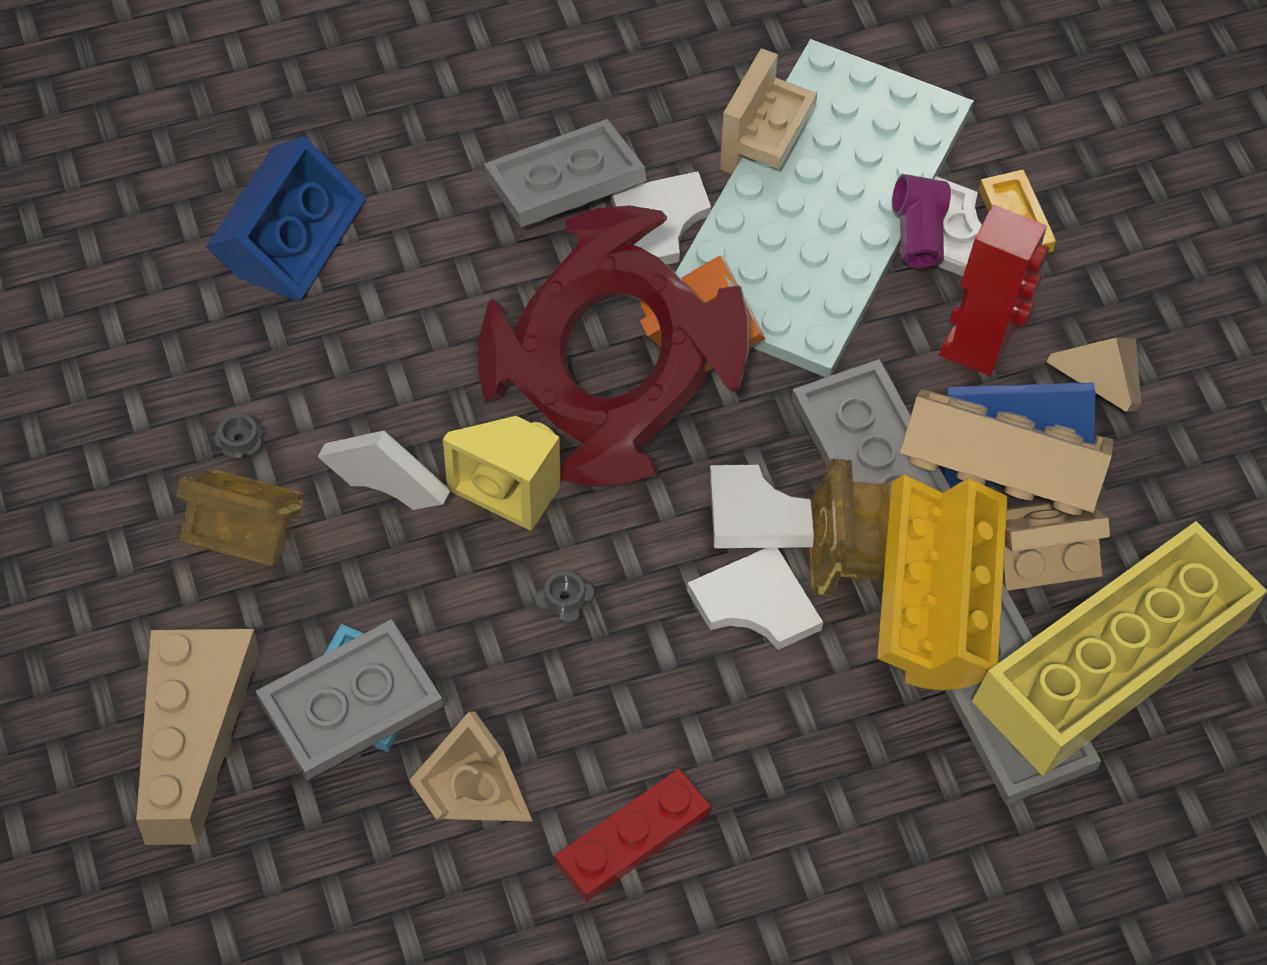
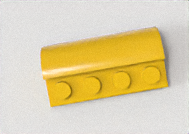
(943, 583)

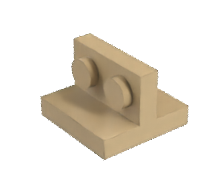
(764, 116)
(1051, 545)

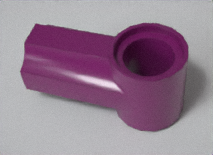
(921, 209)

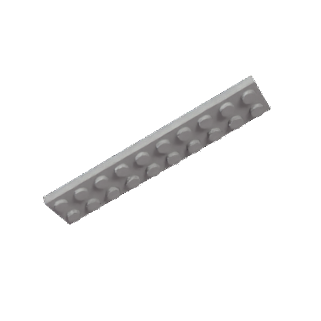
(865, 421)

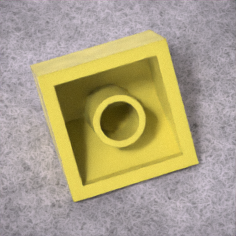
(505, 467)

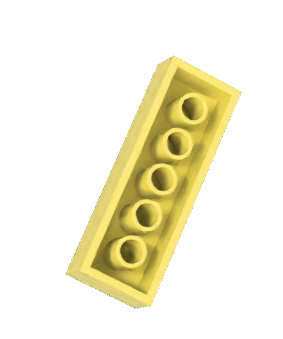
(1118, 647)

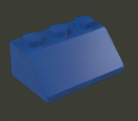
(287, 220)
(1044, 404)

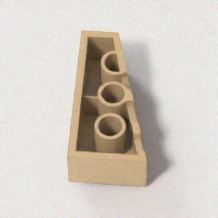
(1007, 451)
(190, 712)

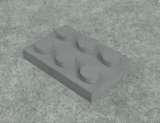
(564, 172)
(349, 699)

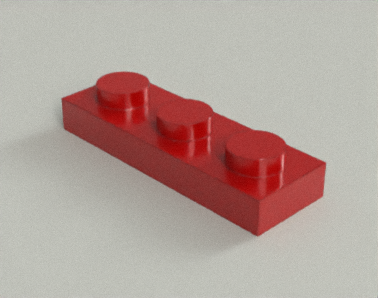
(632, 835)

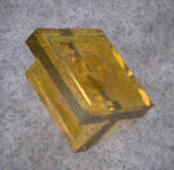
(236, 514)
(847, 528)

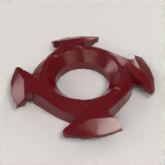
(536, 351)

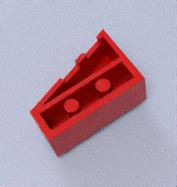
(997, 289)

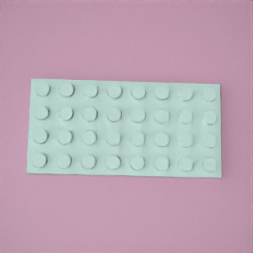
(823, 227)

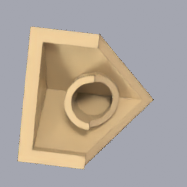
(1109, 365)
(470, 777)

